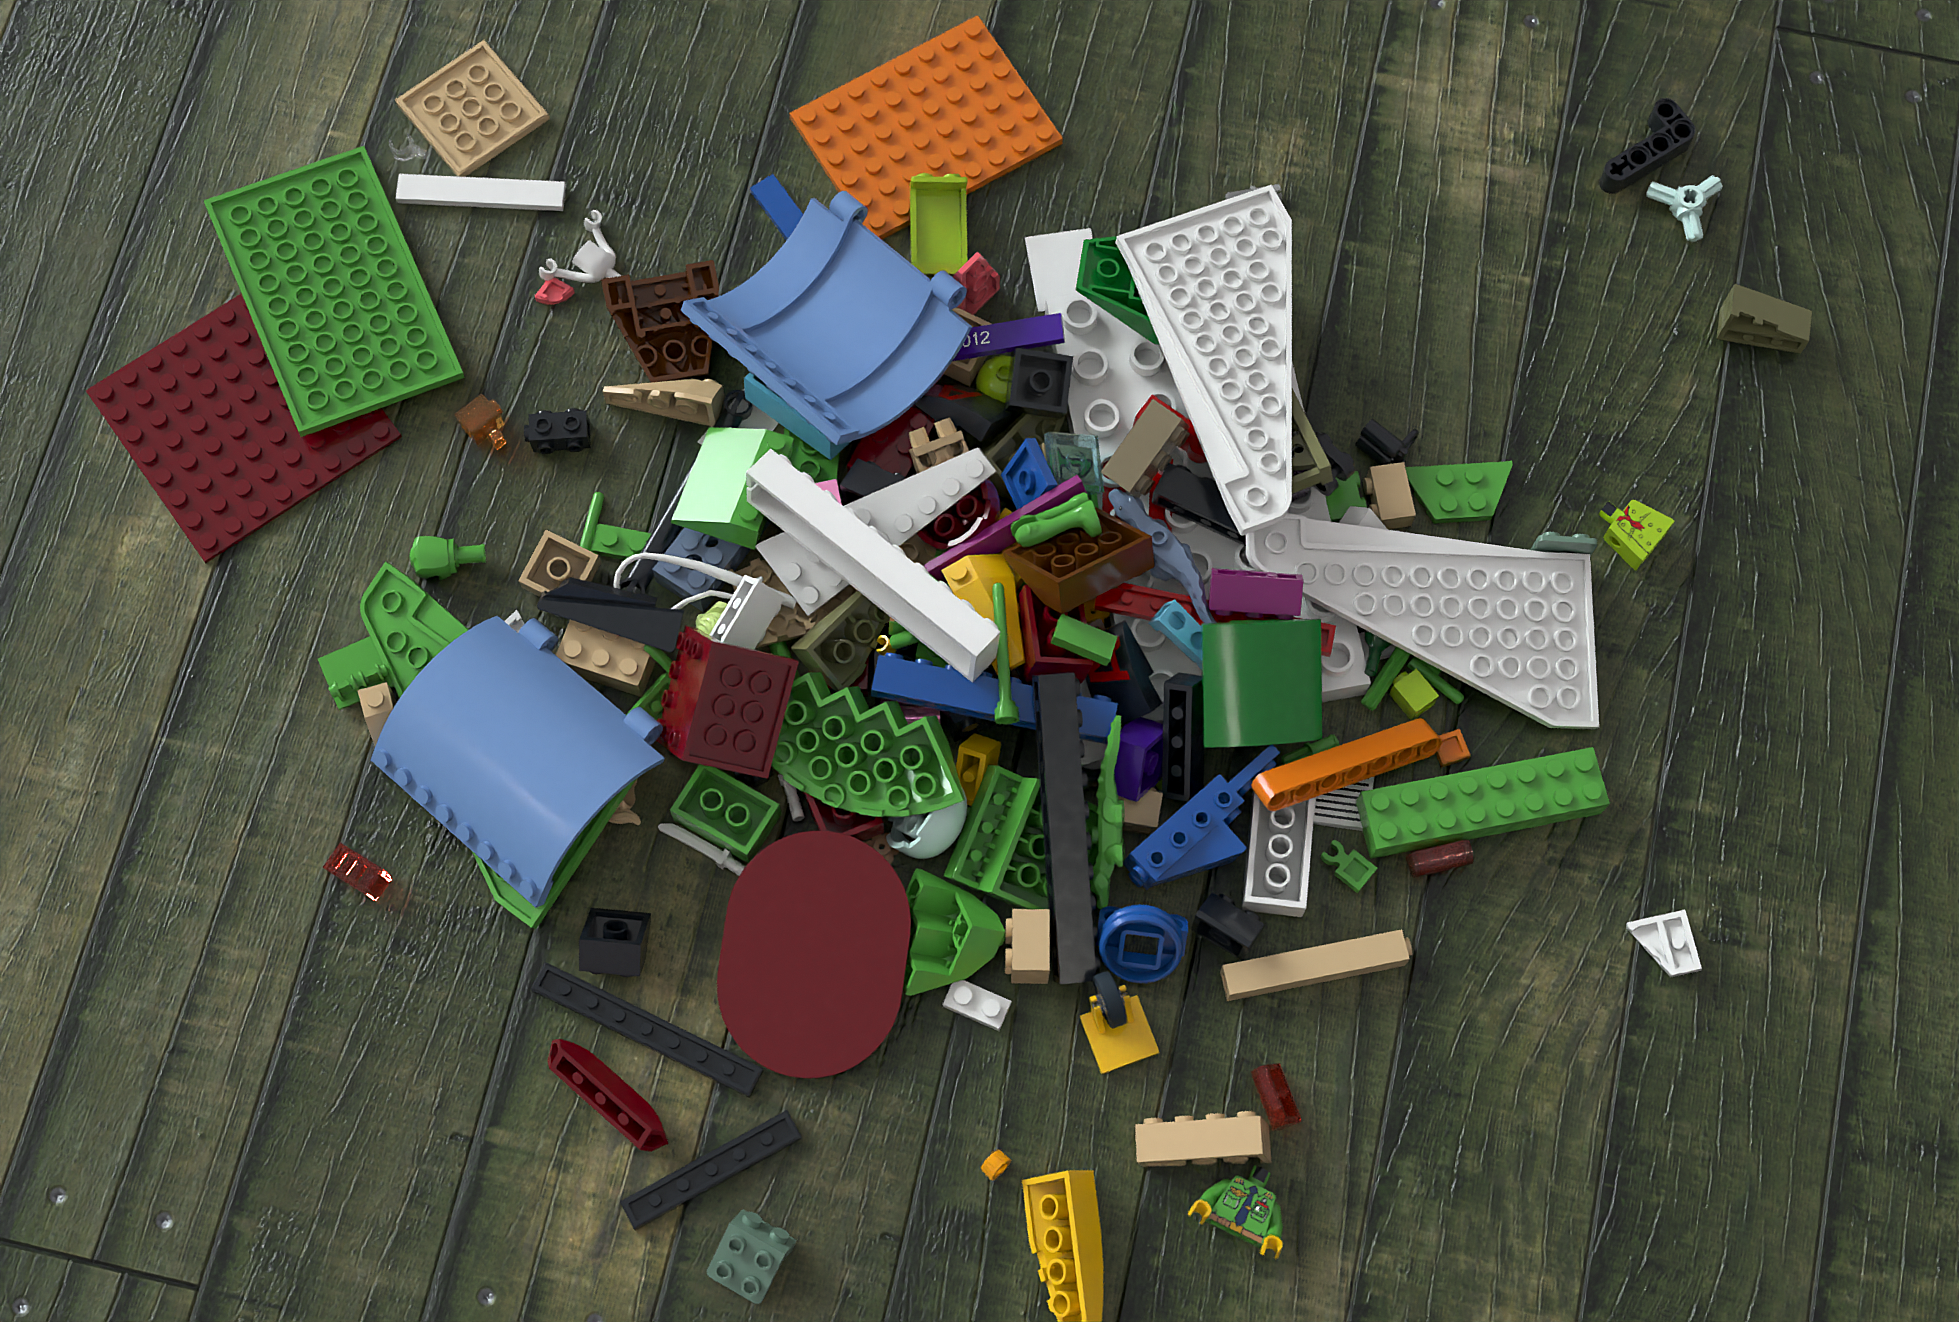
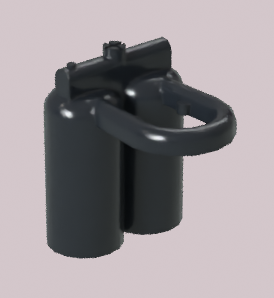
(1383, 445)

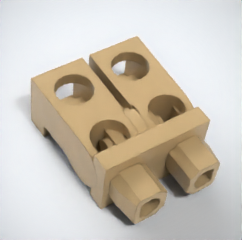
(929, 454)

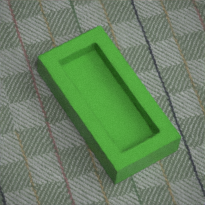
(1084, 639)

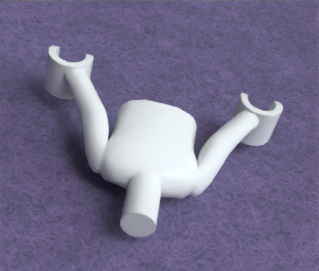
(592, 259)

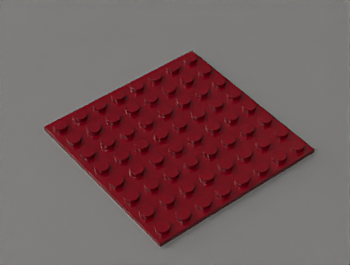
(219, 434)

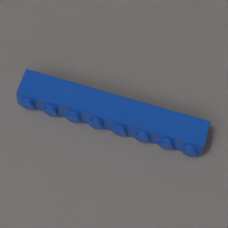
(950, 691)

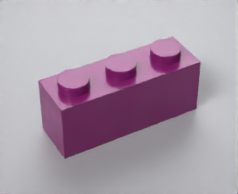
(1255, 593)

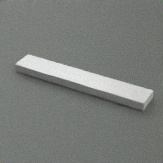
(480, 192)

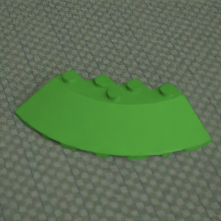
(863, 755)

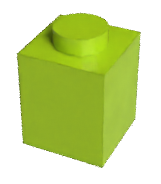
(1413, 694)

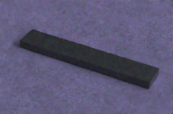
(710, 1170)

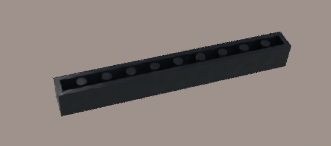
(1065, 828)

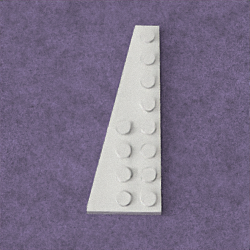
(894, 511)

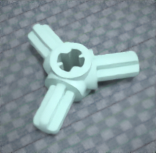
(1686, 203)

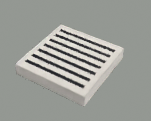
(1339, 806)

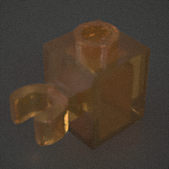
(482, 420)

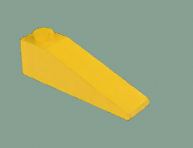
(973, 581)

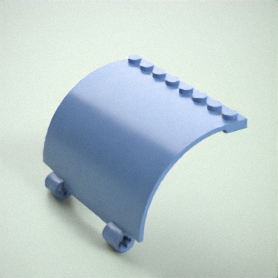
(839, 323)
(512, 749)

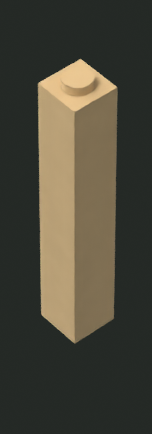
(1315, 965)

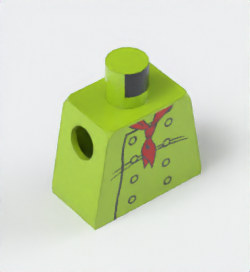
(1634, 530)

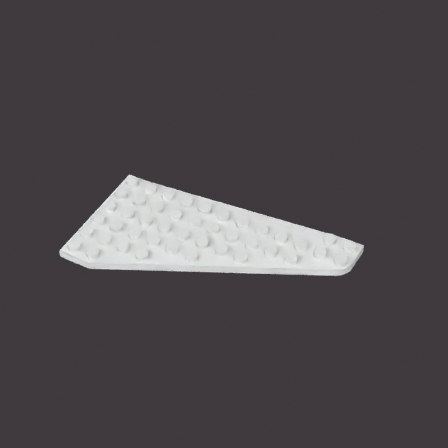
(1224, 321)
(1476, 610)

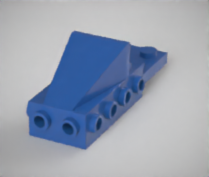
(1198, 832)

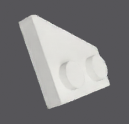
(1668, 942)

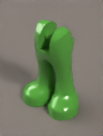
(1040, 527)

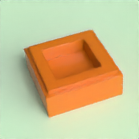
(1452, 748)

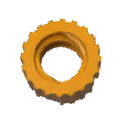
(995, 1164)

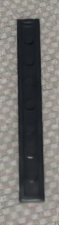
(647, 1029)

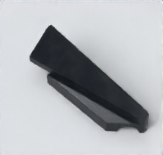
(615, 612)

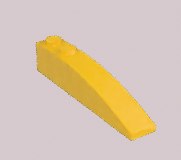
(1068, 1242)

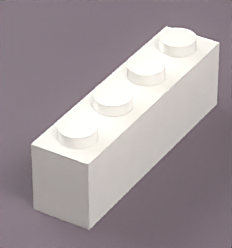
(748, 614)

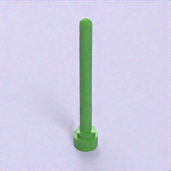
(1006, 710)

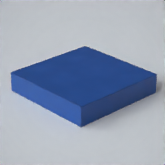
(1028, 474)

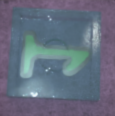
(1075, 455)

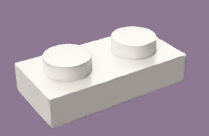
(977, 1004)

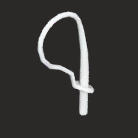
(721, 574)

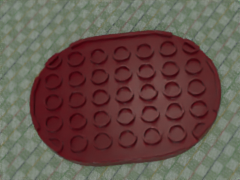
(813, 954)

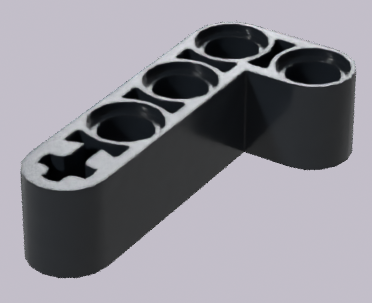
(1649, 159)

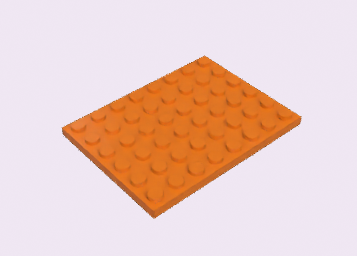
(929, 111)

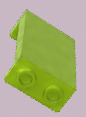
(938, 223)

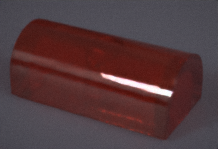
(1440, 858)
(1276, 1096)

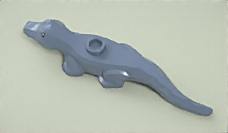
(1171, 556)

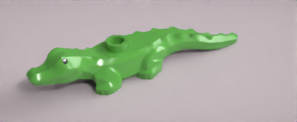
(1110, 821)

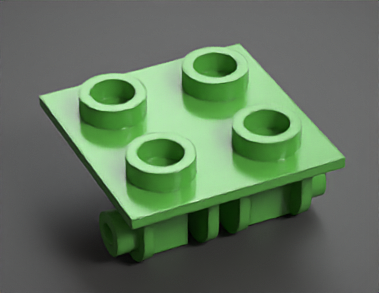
(352, 670)

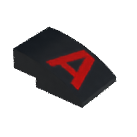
(967, 409)
(1125, 677)

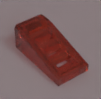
(372, 883)

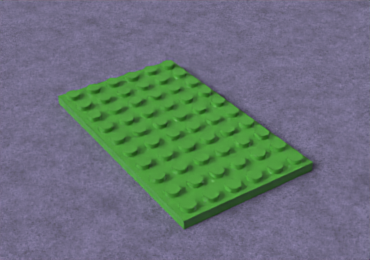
(333, 290)

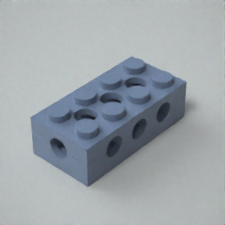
(694, 546)

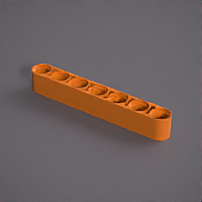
(1346, 764)

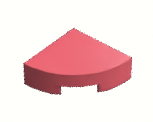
(554, 292)

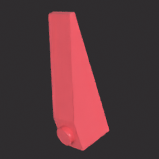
(979, 281)

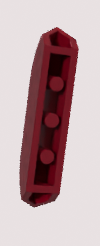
(607, 1094)

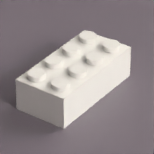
(1278, 858)

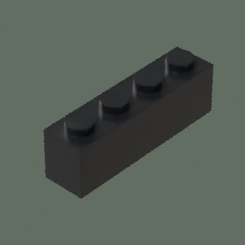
(1195, 500)
(1182, 737)

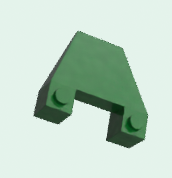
(1109, 284)

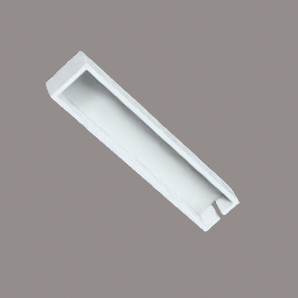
(872, 565)

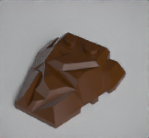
(654, 326)

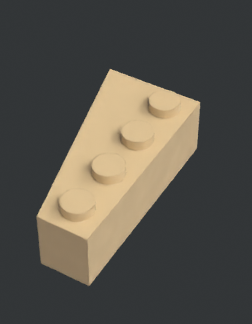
(1203, 1140)

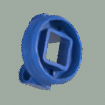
(1141, 921)

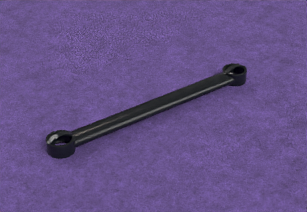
(665, 531)

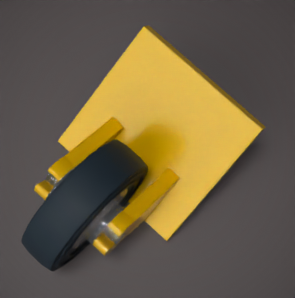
(1116, 1026)

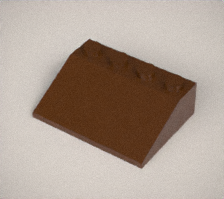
(1081, 567)

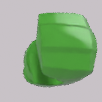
(442, 557)

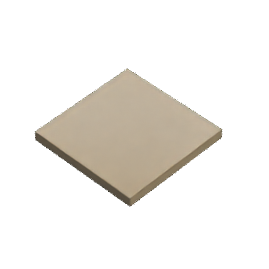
(472, 109)

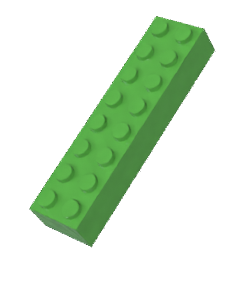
(1481, 802)

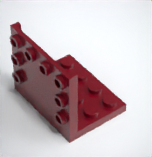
(725, 704)

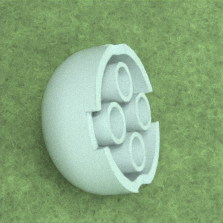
(932, 831)

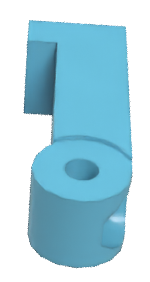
(1180, 629)

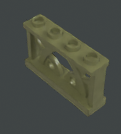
(1312, 455)

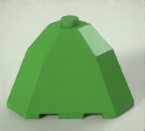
(948, 934)

